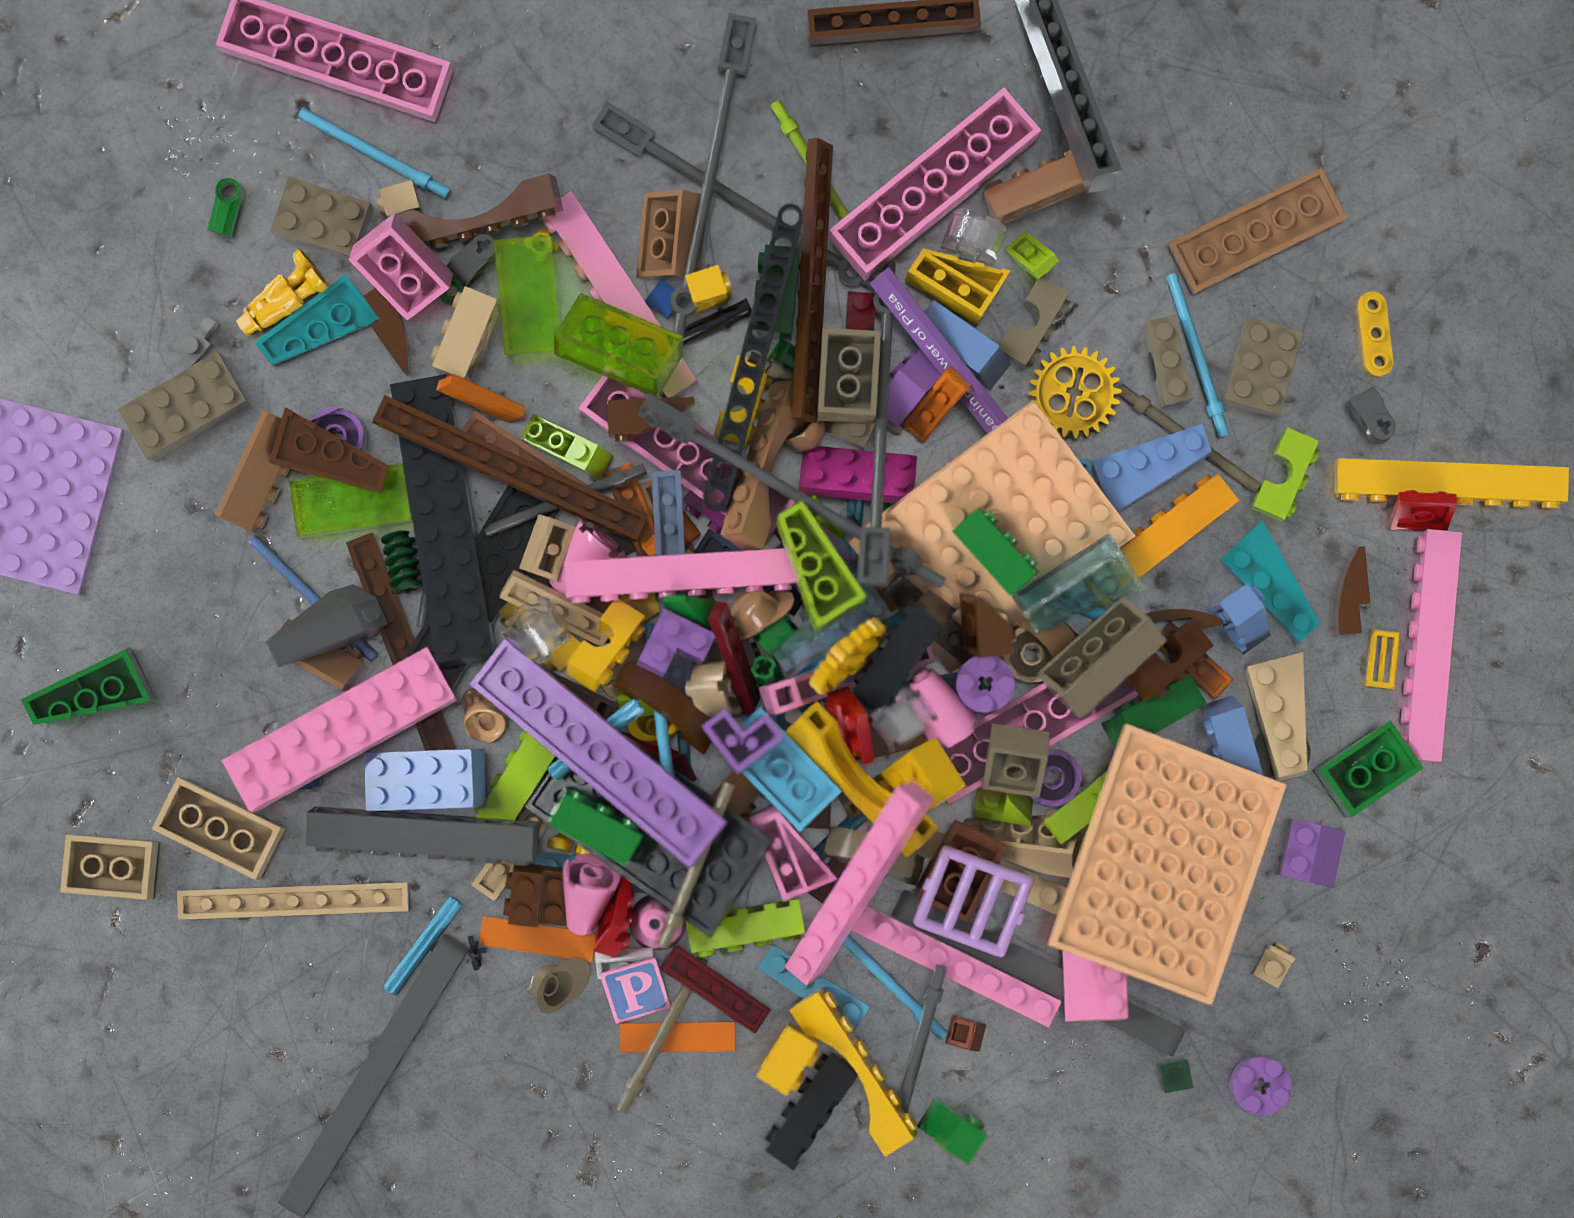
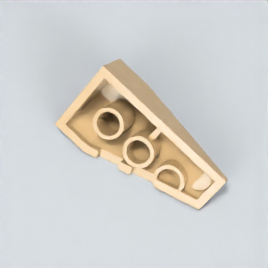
(1033, 844)

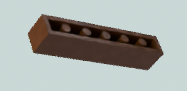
(892, 20)

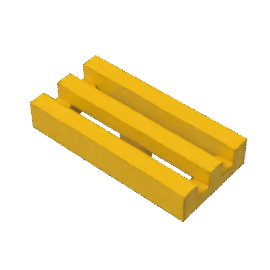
(1382, 656)

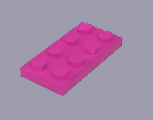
(850, 474)

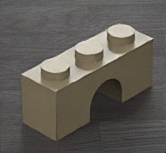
(1048, 301)
(1169, 361)

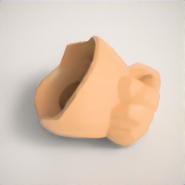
(482, 717)

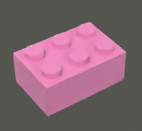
(401, 266)

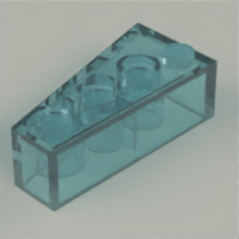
(1078, 585)
(807, 648)

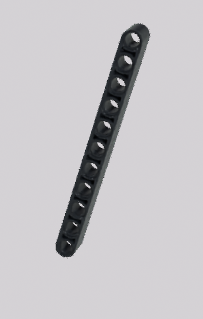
(762, 345)

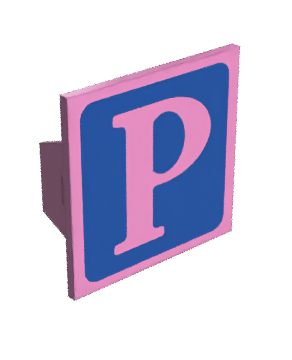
(635, 990)

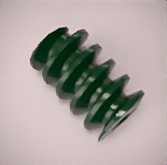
(401, 562)

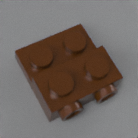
(535, 896)

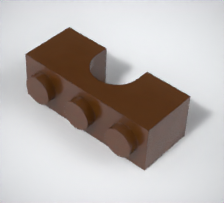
(1185, 647)

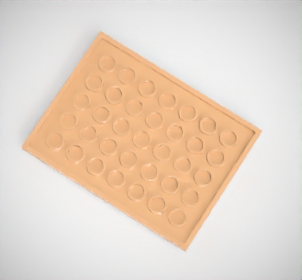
(1033, 490)
(1167, 864)

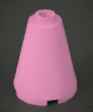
(588, 545)
(954, 715)
(587, 891)
(643, 933)

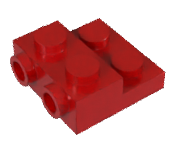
(852, 723)
(613, 925)

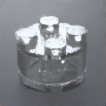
(974, 237)
(536, 630)
(904, 719)

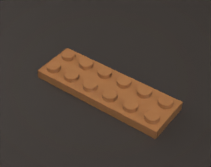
(1257, 231)

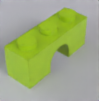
(1297, 453)

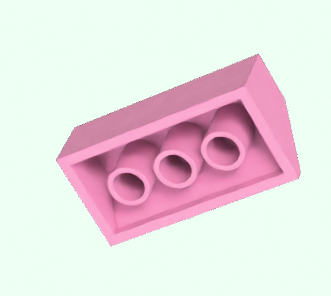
(1093, 991)

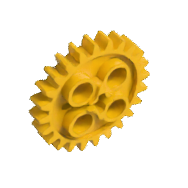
(1101, 398)
(848, 656)

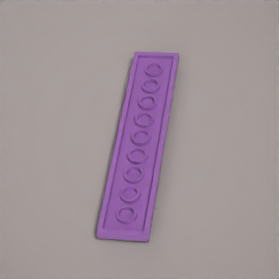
(599, 753)

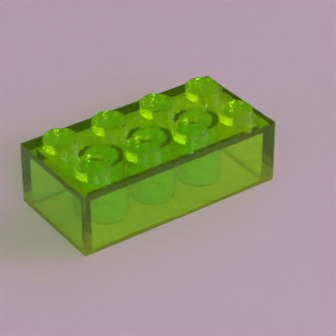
(527, 293)
(618, 345)
(336, 508)

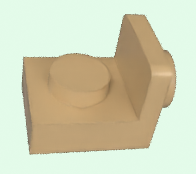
(1274, 964)

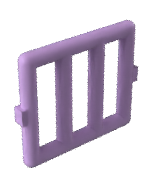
(972, 864)

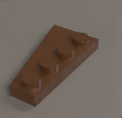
(317, 452)

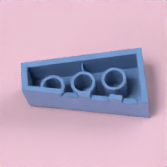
(1143, 468)
(1230, 733)

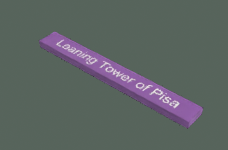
(936, 347)

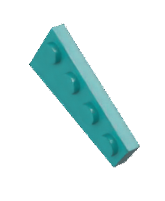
(318, 322)

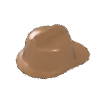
(759, 609)

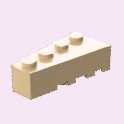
(1280, 709)

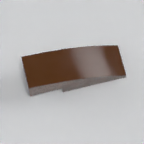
(390, 329)
(1351, 594)

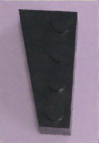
(903, 650)
(811, 1109)

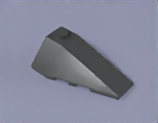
(330, 623)

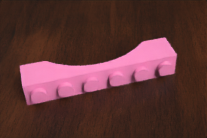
(798, 691)

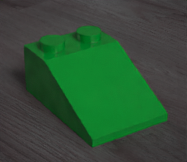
(1368, 769)

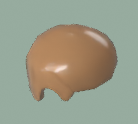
(806, 436)

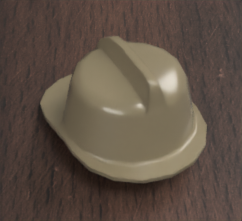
(559, 984)

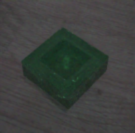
(1176, 1076)

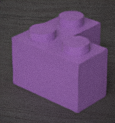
(909, 385)
(677, 636)
(740, 746)

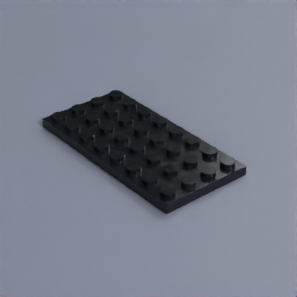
(657, 871)

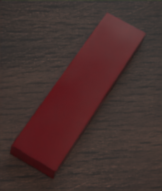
(734, 657)
(715, 989)

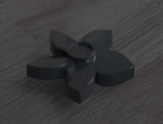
(475, 953)

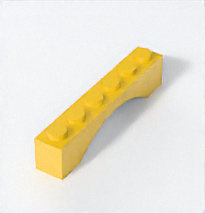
(822, 742)
(822, 1020)

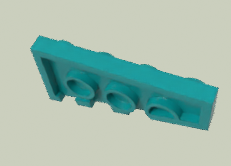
(1261, 564)

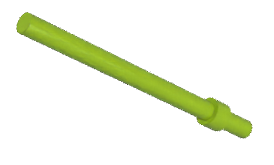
(790, 128)

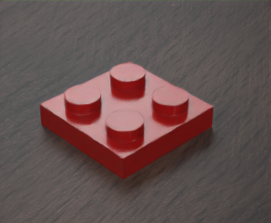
(1423, 511)

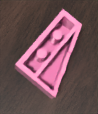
(791, 858)

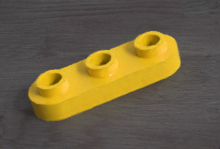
(1371, 346)

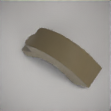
(845, 842)

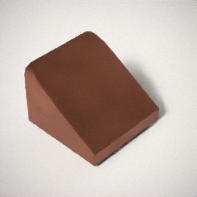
(965, 1033)

